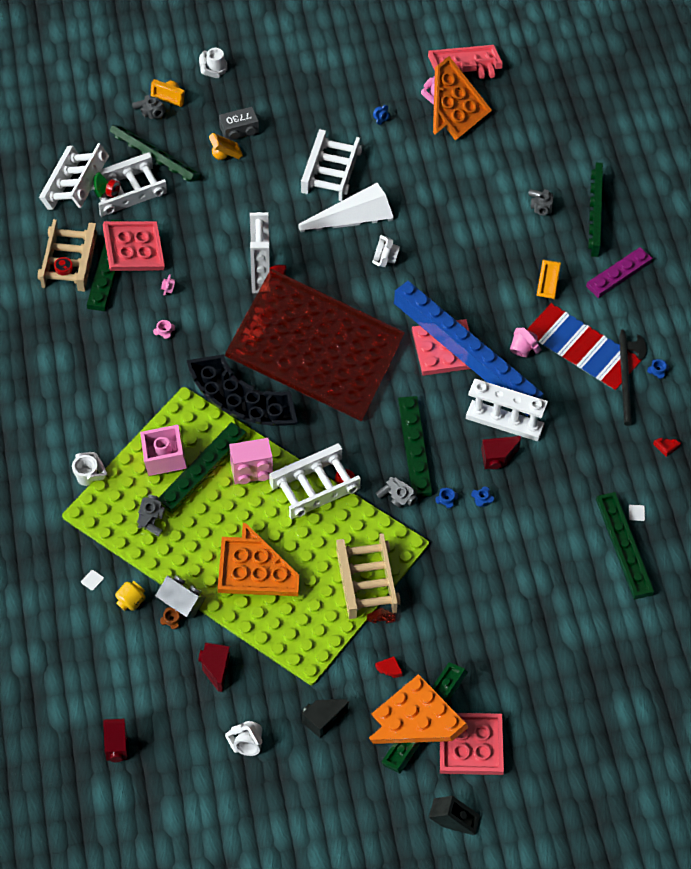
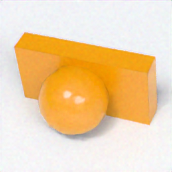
(168, 92)
(223, 147)
(548, 279)

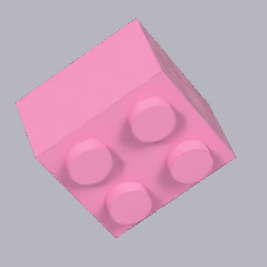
(163, 450)
(251, 461)

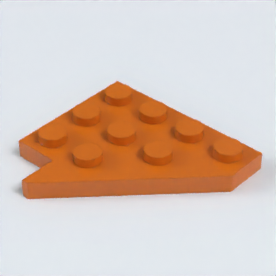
(455, 100)
(254, 567)
(416, 716)

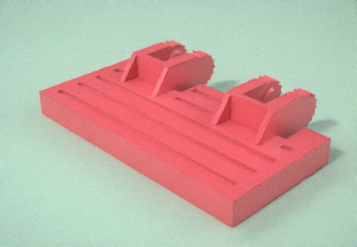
(470, 59)

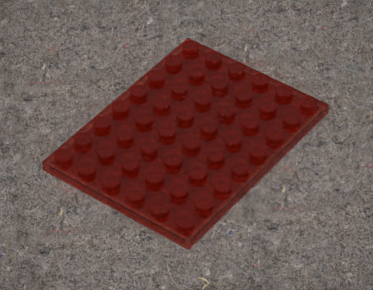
(315, 344)

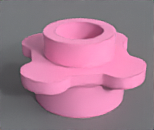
(168, 285)
(164, 324)

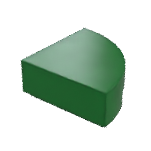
(99, 184)

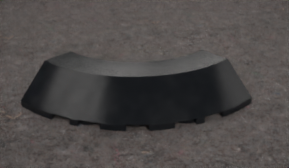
(238, 398)

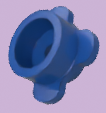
(381, 114)
(658, 364)
(446, 492)
(482, 501)

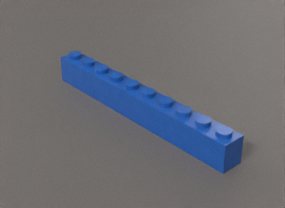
(461, 341)

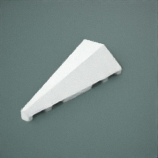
(362, 207)

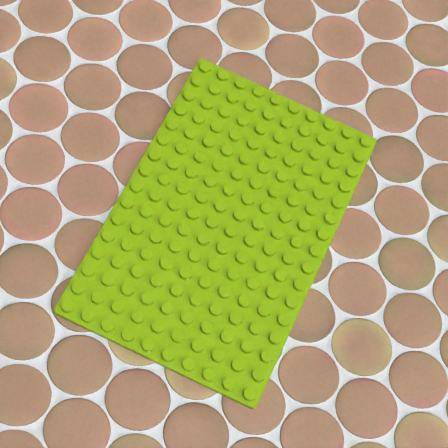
(294, 631)

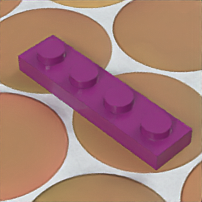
(619, 272)

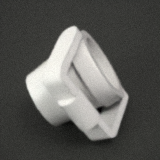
(213, 63)
(385, 252)
(86, 467)
(248, 739)

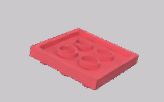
(133, 245)
(433, 356)
(477, 748)

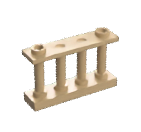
(83, 264)
(351, 587)

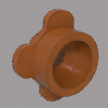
(170, 612)

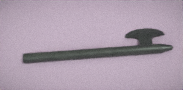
(640, 348)

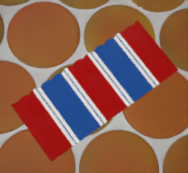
(581, 345)

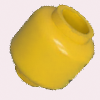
(130, 596)

